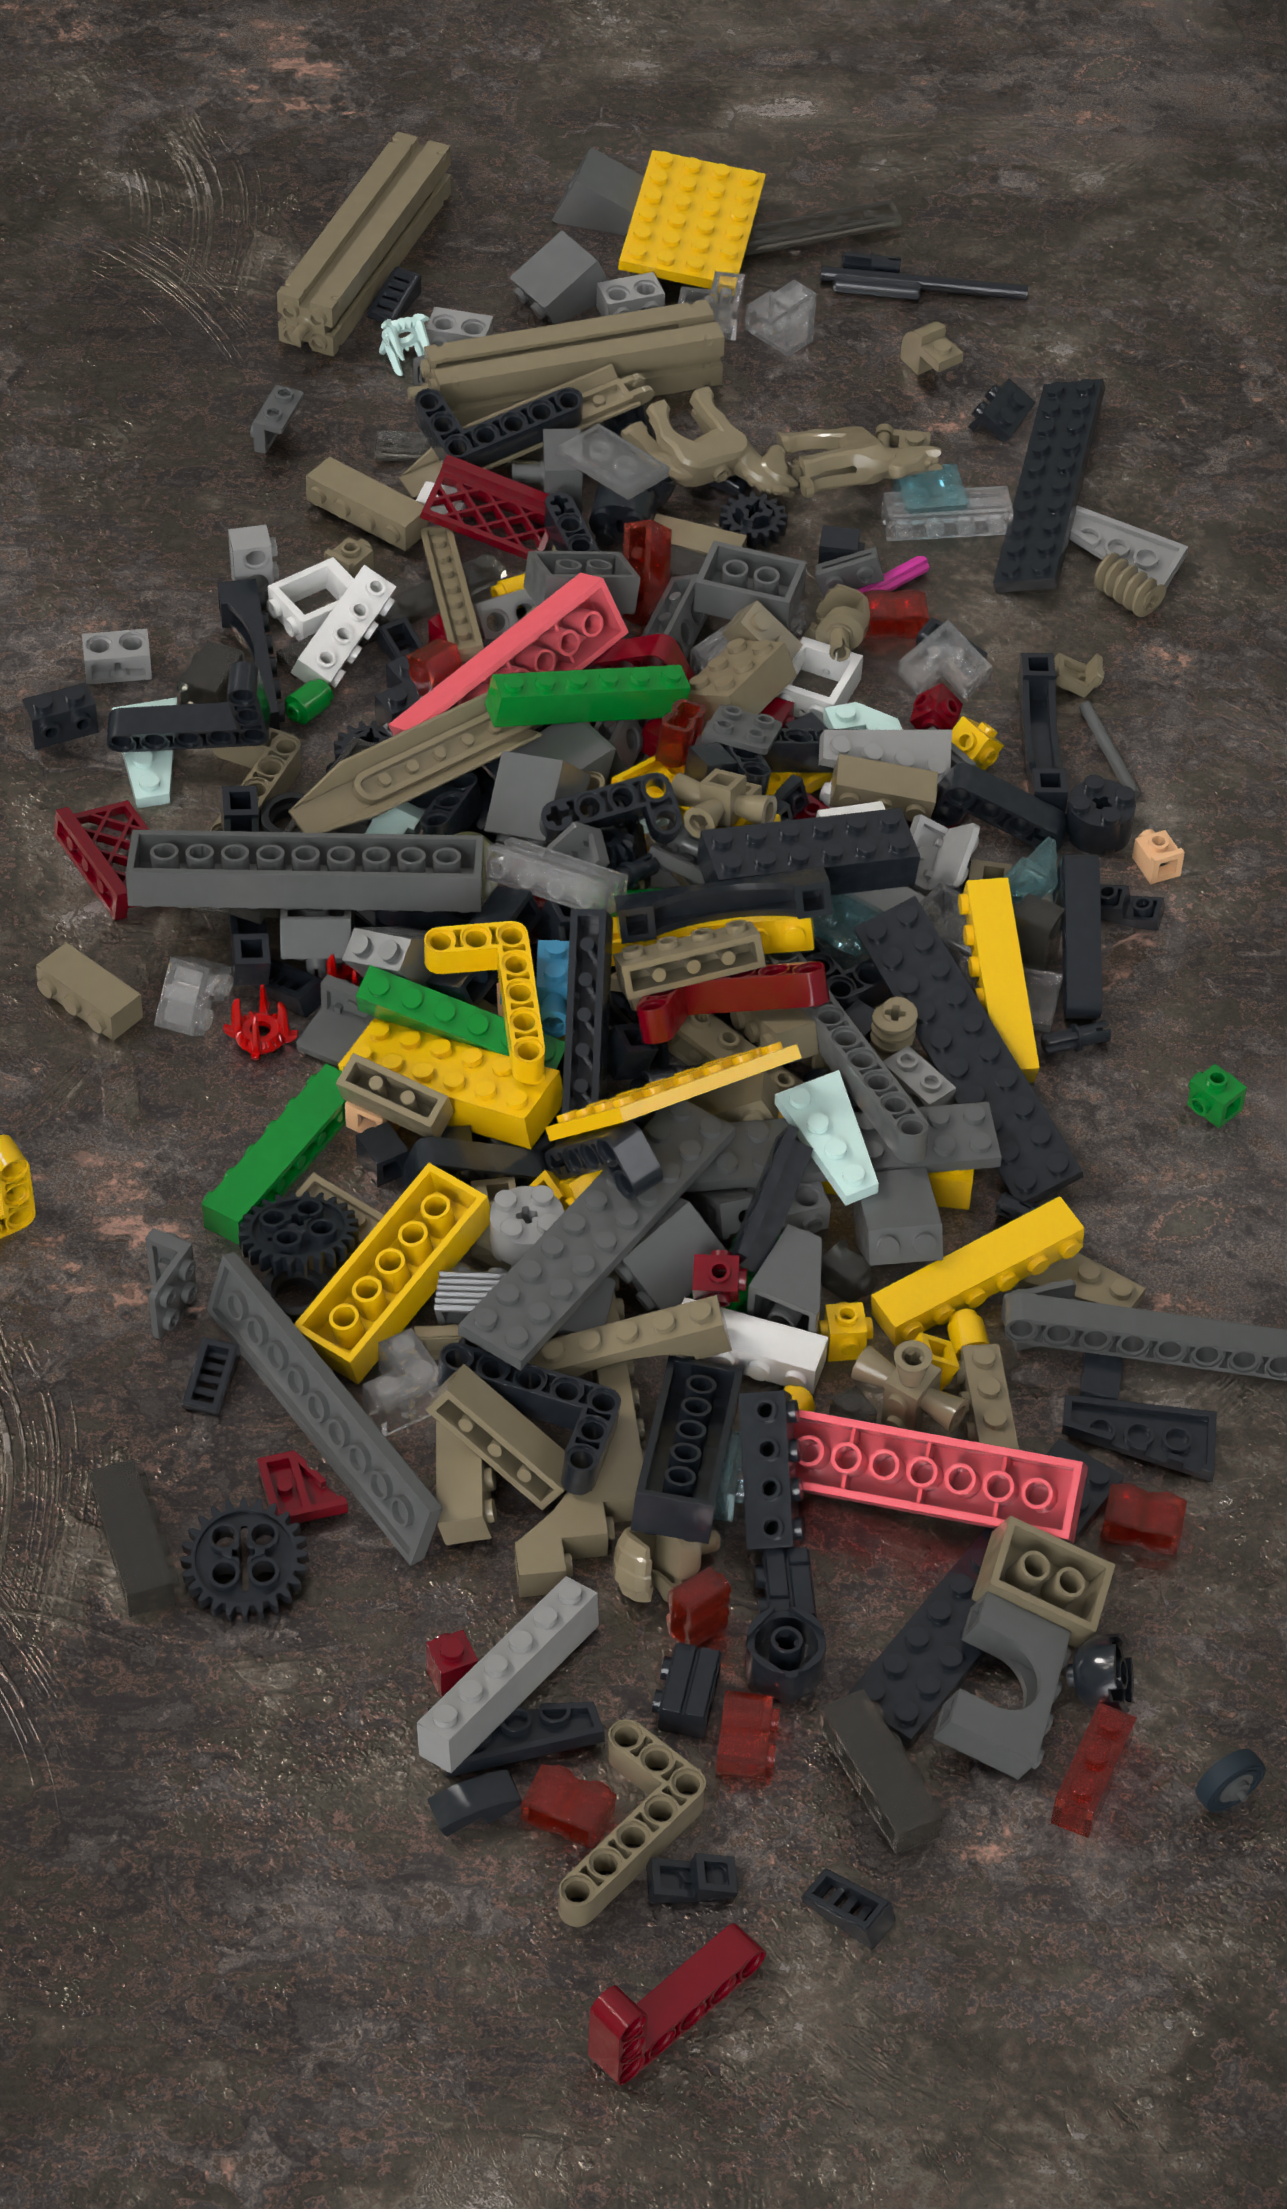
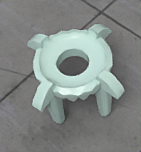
(394, 345)

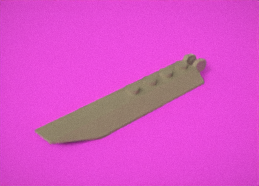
(602, 399)
(407, 767)

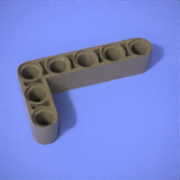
(272, 764)
(639, 1826)

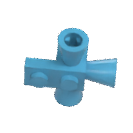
(552, 985)

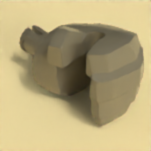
(841, 621)
(656, 1562)

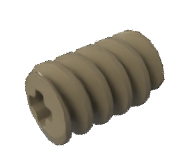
(1128, 585)
(893, 1027)

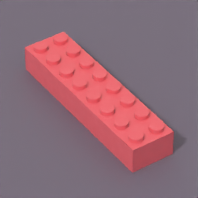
(555, 636)
(938, 1475)

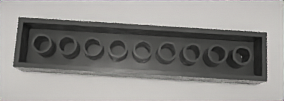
(305, 870)

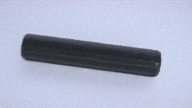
(877, 287)

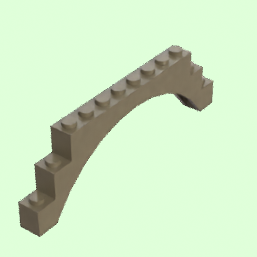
(583, 1522)

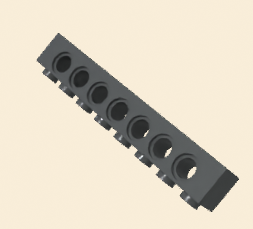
(672, 617)

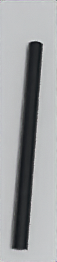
(936, 284)

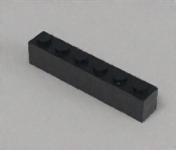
(587, 1008)

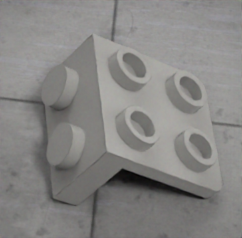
(942, 852)

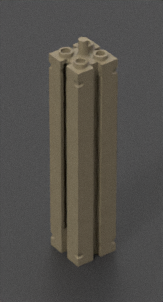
(364, 244)
(669, 345)

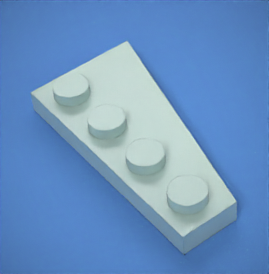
(150, 770)
(830, 1127)

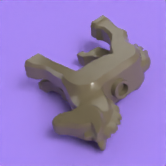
(713, 456)
(852, 459)

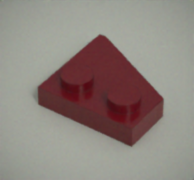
(298, 1488)

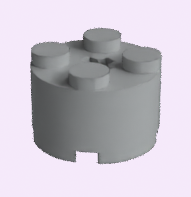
(520, 1219)

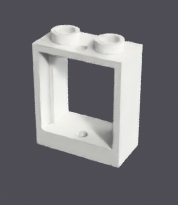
(284, 593)
(815, 658)

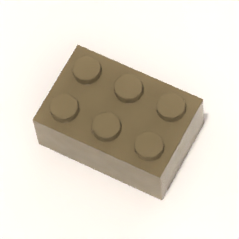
(743, 676)
(1045, 1577)

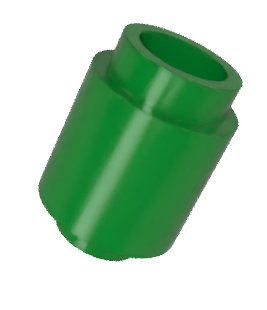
(308, 701)

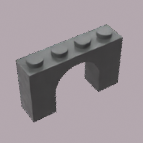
(1037, 1656)

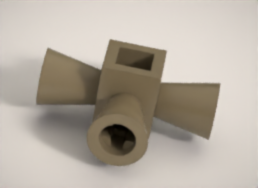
(721, 801)
(910, 1387)

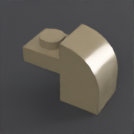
(929, 349)

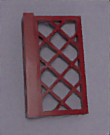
(499, 494)
(96, 863)

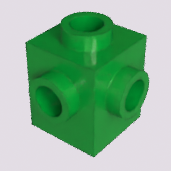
(1216, 1095)

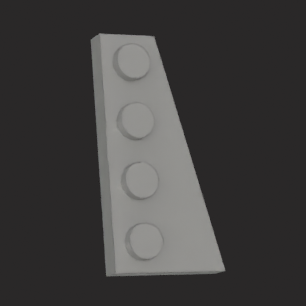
(1144, 549)
(908, 748)

